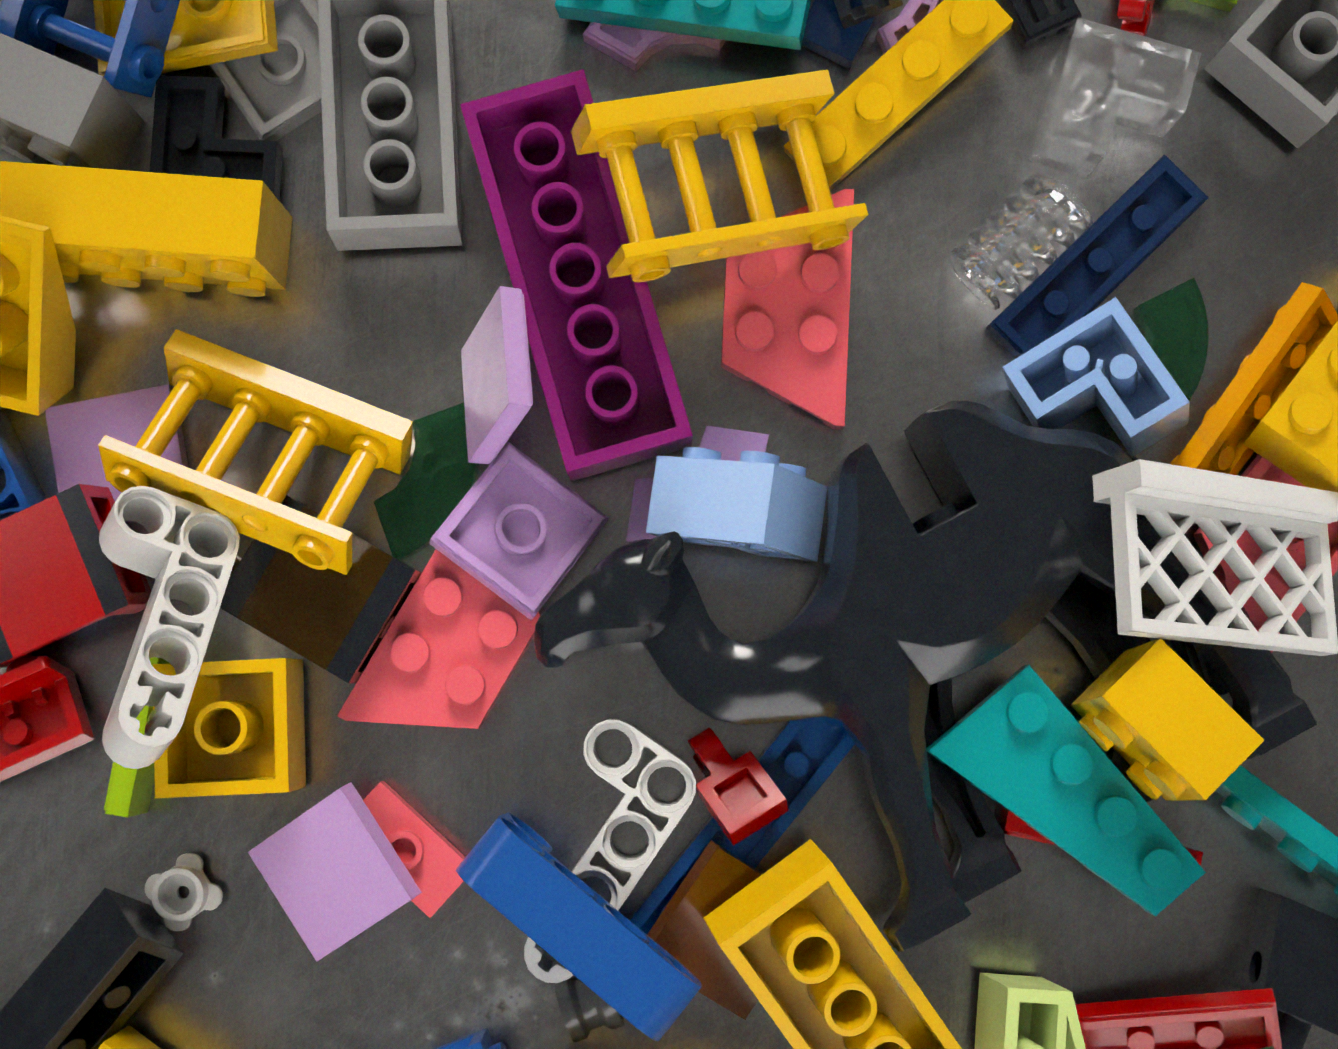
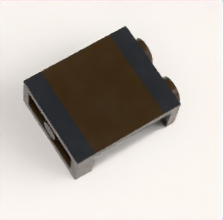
(320, 612)

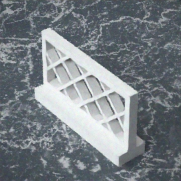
(1216, 502)

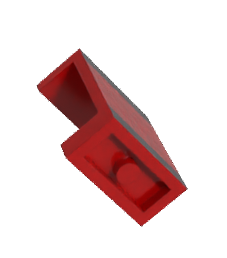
(57, 574)

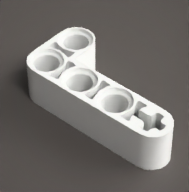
(164, 630)
(636, 805)

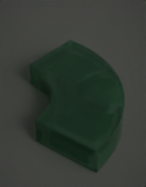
(1177, 332)
(432, 485)

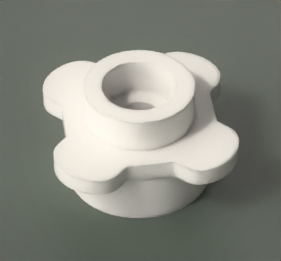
(165, 897)

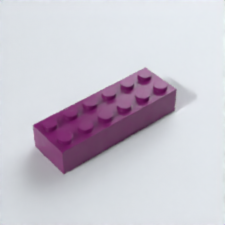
(558, 230)

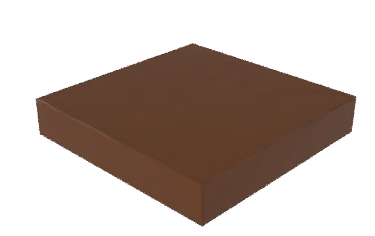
(688, 938)

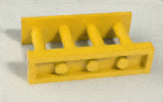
(735, 112)
(281, 399)

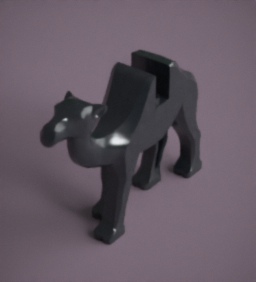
(907, 614)

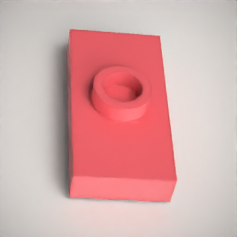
(420, 847)

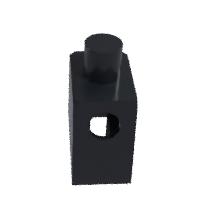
(1297, 957)

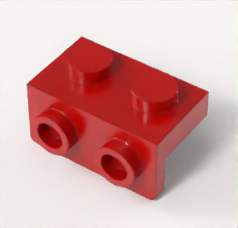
(39, 714)

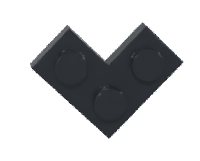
(190, 136)

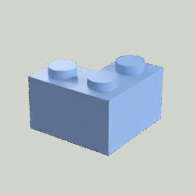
(1102, 365)
(738, 504)

